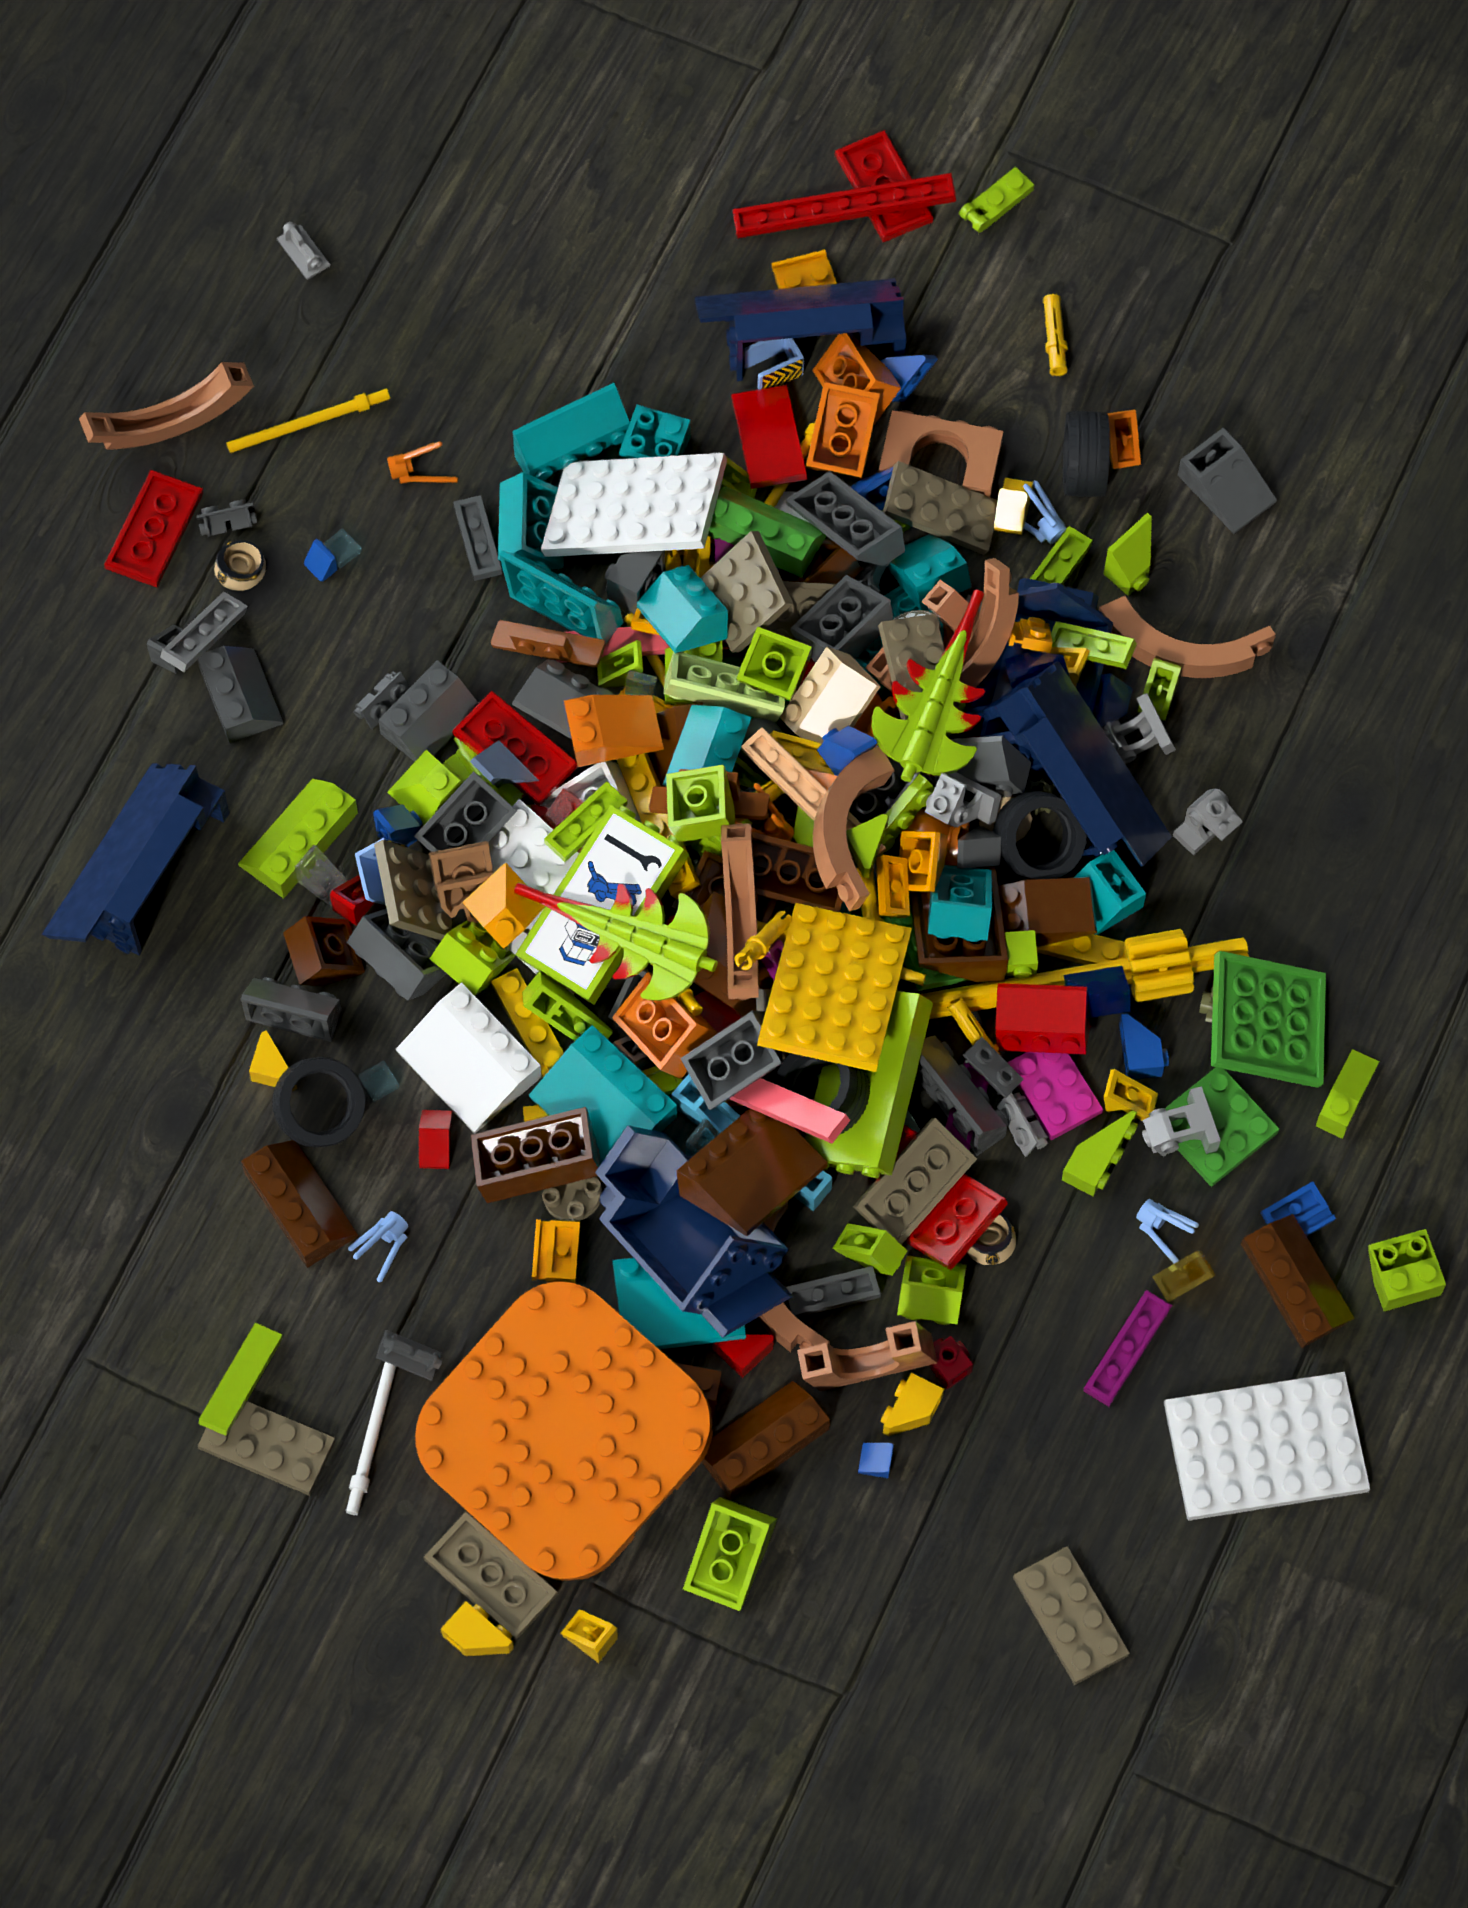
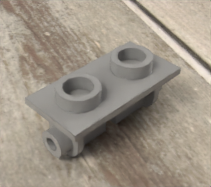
(302, 250)
(1026, 1134)

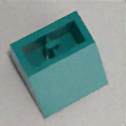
(1114, 890)

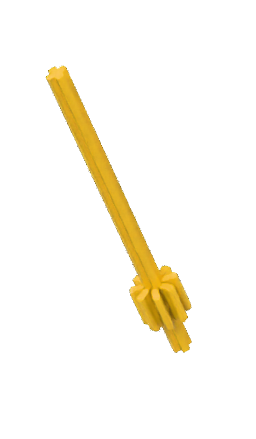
(1153, 964)

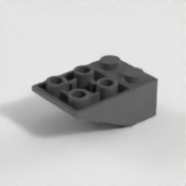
(1226, 481)

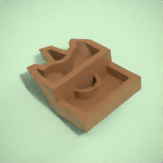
(459, 873)

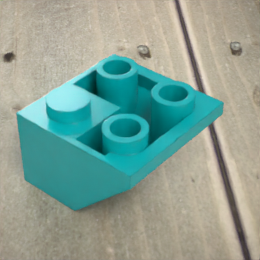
(655, 434)

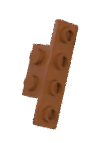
(548, 643)
(746, 804)

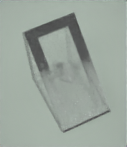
(318, 874)

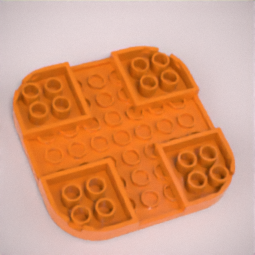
(564, 1431)

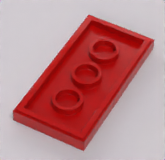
(876, 163)
(769, 437)
(154, 528)
(497, 721)

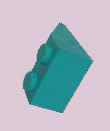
(925, 564)
(961, 904)

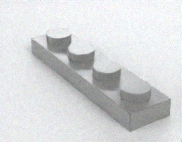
(203, 631)

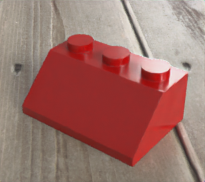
(1042, 1018)

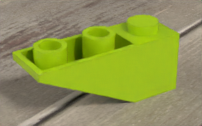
(1093, 1157)

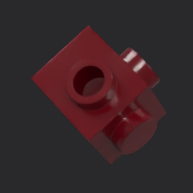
(951, 1361)

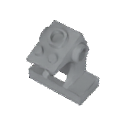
(1150, 727)
(950, 807)
(1208, 811)
(1162, 1138)

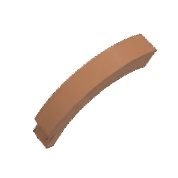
(173, 417)
(993, 623)
(1195, 659)
(829, 830)
(740, 907)
(780, 1320)

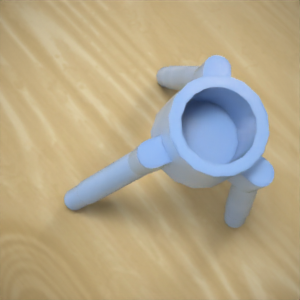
(1050, 525)
(1154, 1215)
(387, 1228)

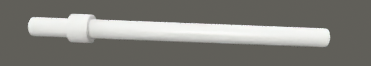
(360, 1481)

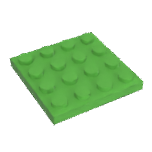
(1268, 1019)

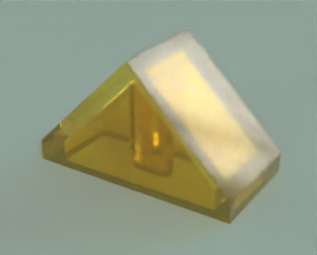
(1183, 1275)

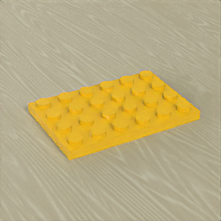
(835, 987)

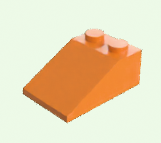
(857, 367)
(842, 431)
(612, 727)
(662, 1028)

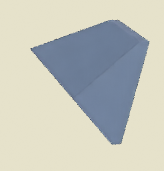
(501, 766)

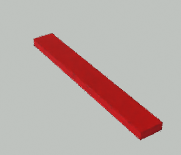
(844, 205)

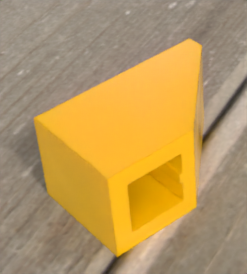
(914, 1407)
(474, 1634)

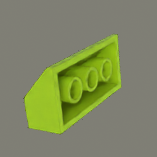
(311, 819)

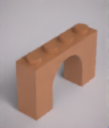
(977, 444)
(947, 606)
(907, 1348)

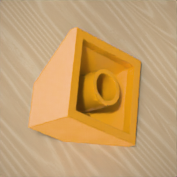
(924, 857)
(499, 908)

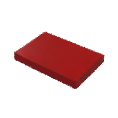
(957, 1222)

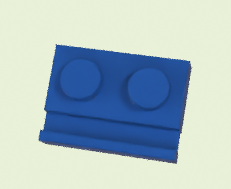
(1306, 1206)

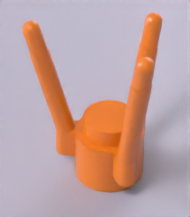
(401, 466)
(775, 825)

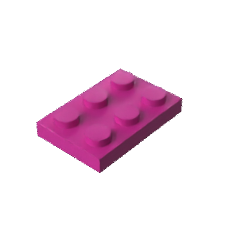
(1055, 1091)

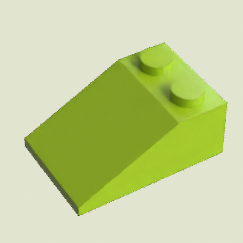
(729, 1553)

